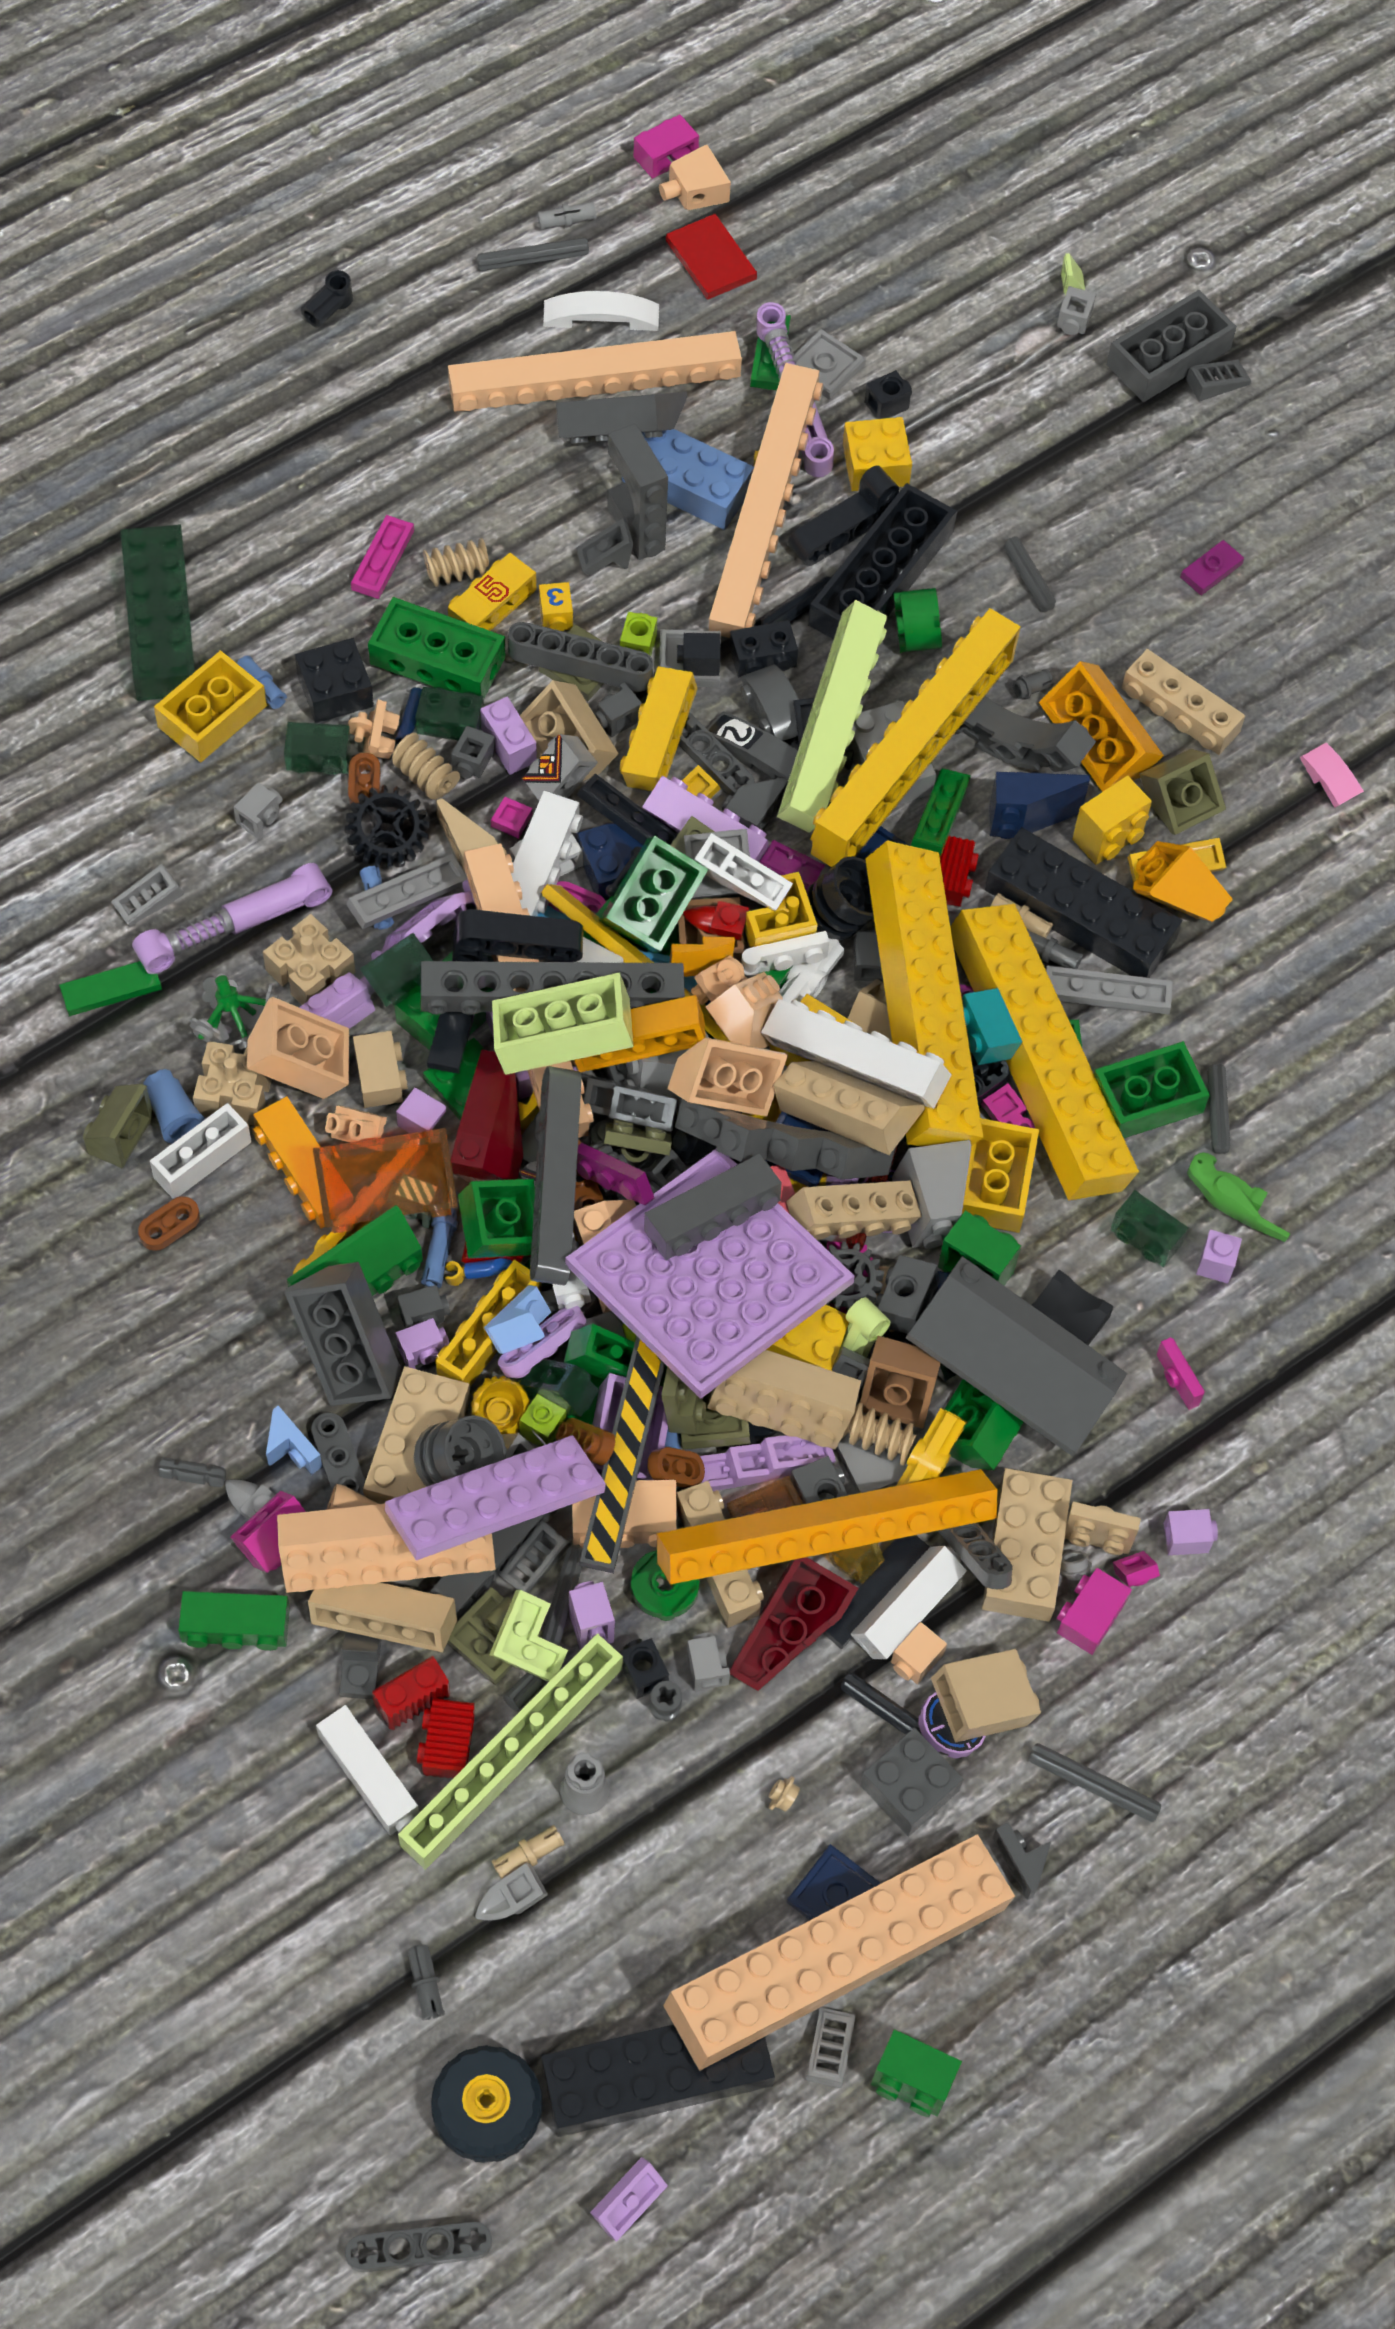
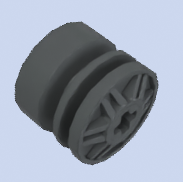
(457, 1448)

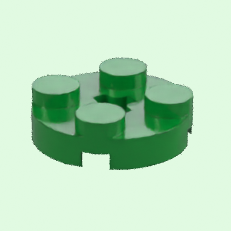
(658, 1603)

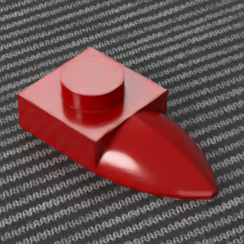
(720, 920)

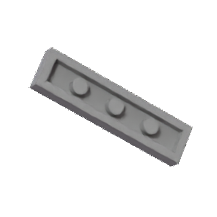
(406, 891)
(1111, 990)

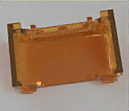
(374, 1175)

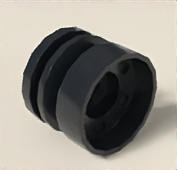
(842, 899)

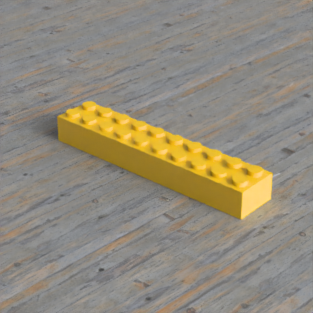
(914, 739)
(923, 983)
(1050, 1062)

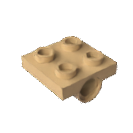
(1101, 1528)

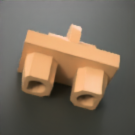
(371, 729)
(718, 979)
(354, 1125)

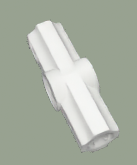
(811, 978)

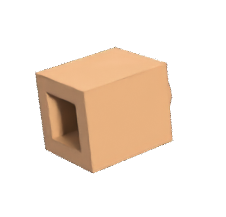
(918, 1653)

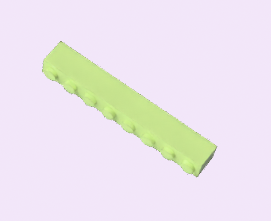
(833, 715)
(510, 1751)

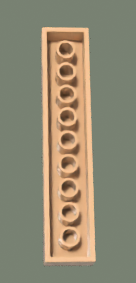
(837, 1951)

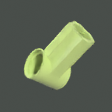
(864, 1326)

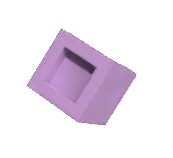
(419, 1112)

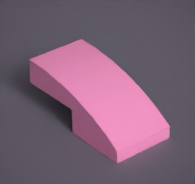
(1332, 772)

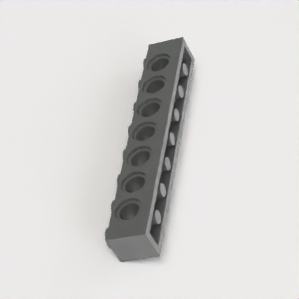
(535, 976)

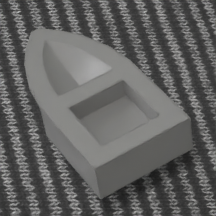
(247, 1496)
(512, 1894)

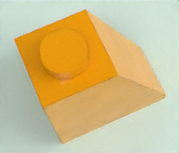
(1180, 881)

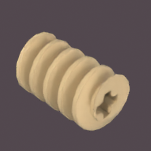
(456, 562)
(424, 767)
(881, 1434)

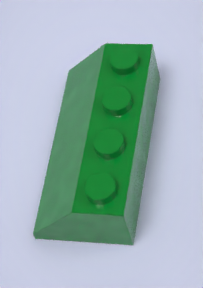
(382, 1248)
(987, 1429)

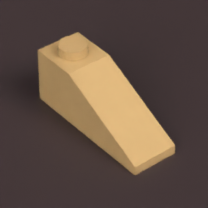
(461, 831)

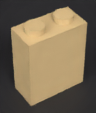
(986, 1695)

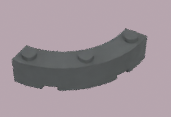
(1026, 741)

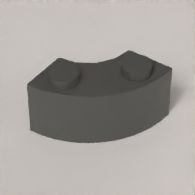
(772, 700)

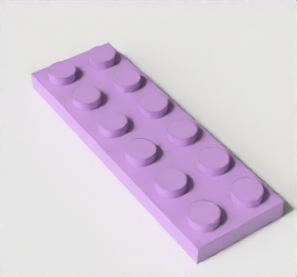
(494, 1497)

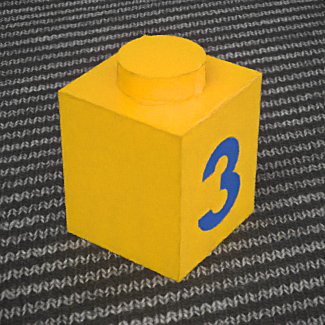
(556, 606)

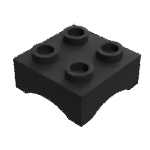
(1073, 1307)

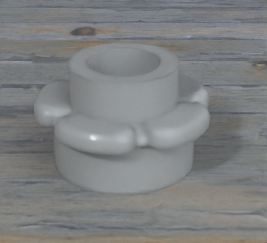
(1075, 1565)

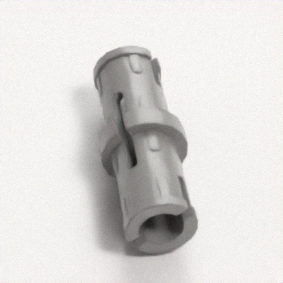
(566, 215)

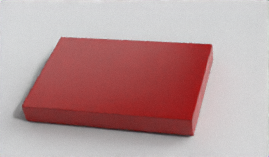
(711, 256)

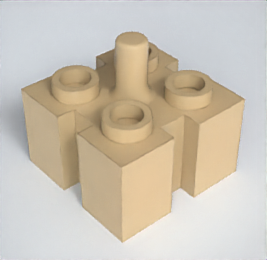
(308, 959)
(229, 1082)

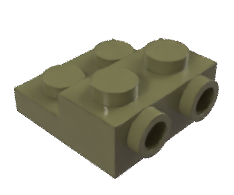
(681, 1405)

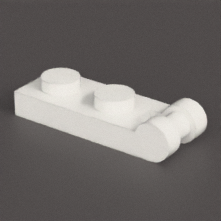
(785, 953)

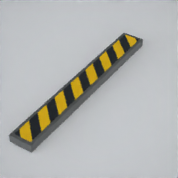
(622, 1469)

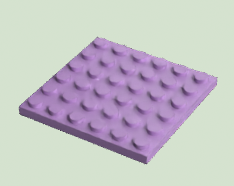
(722, 1297)

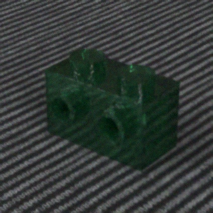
(447, 713)
(317, 748)
(396, 970)
(1148, 1229)
(561, 1384)

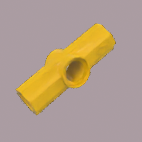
(933, 1450)

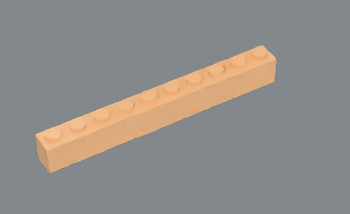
(594, 371)
(765, 500)
(494, 890)

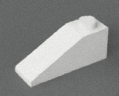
(742, 873)

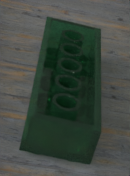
(158, 609)

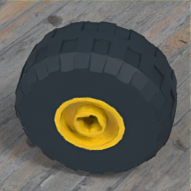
(486, 2104)

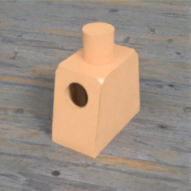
(697, 180)

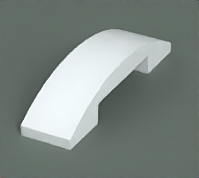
(601, 306)

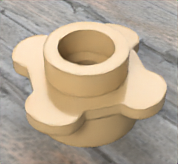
(783, 1794)

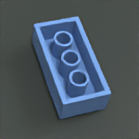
(701, 477)

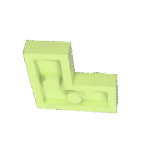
(519, 1640)

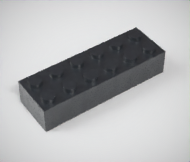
(886, 558)
(1084, 904)
(643, 2078)

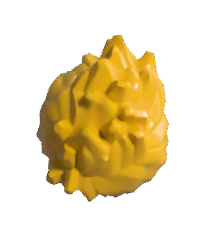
(501, 1403)

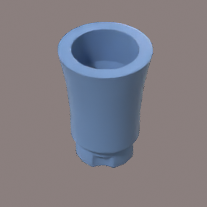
(171, 1105)

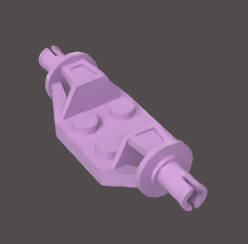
(436, 912)

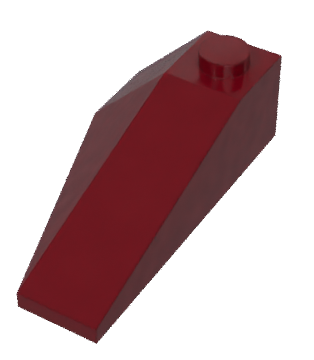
(490, 1129)
(796, 1614)

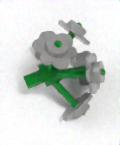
(224, 998)

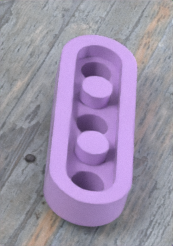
(556, 1331)

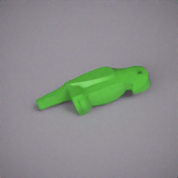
(1232, 1195)

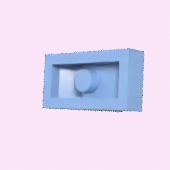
(519, 1321)
(287, 1438)

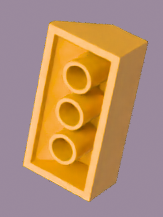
(1120, 739)

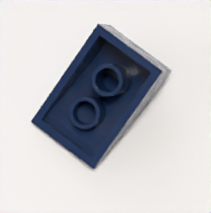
(1034, 801)
(605, 854)

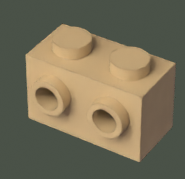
(378, 1069)

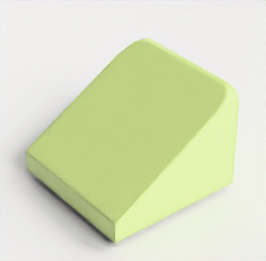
(1071, 274)

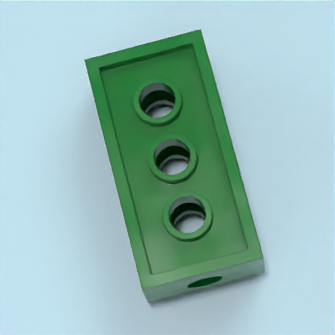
(436, 649)

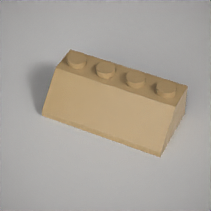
(846, 1105)

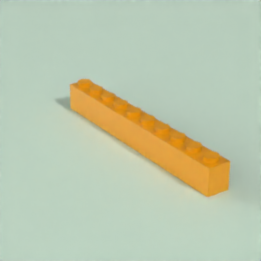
(826, 1526)

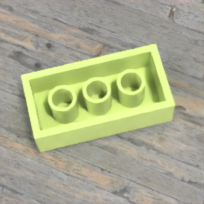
(562, 1023)

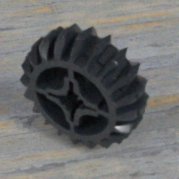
(395, 837)

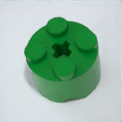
(918, 620)

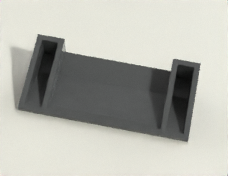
(1017, 1356)

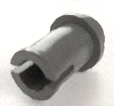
(1026, 686)

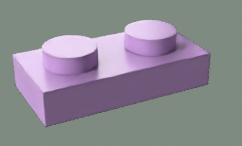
(629, 2199)

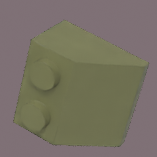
(1184, 790)
(119, 1124)

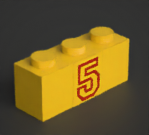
(495, 593)

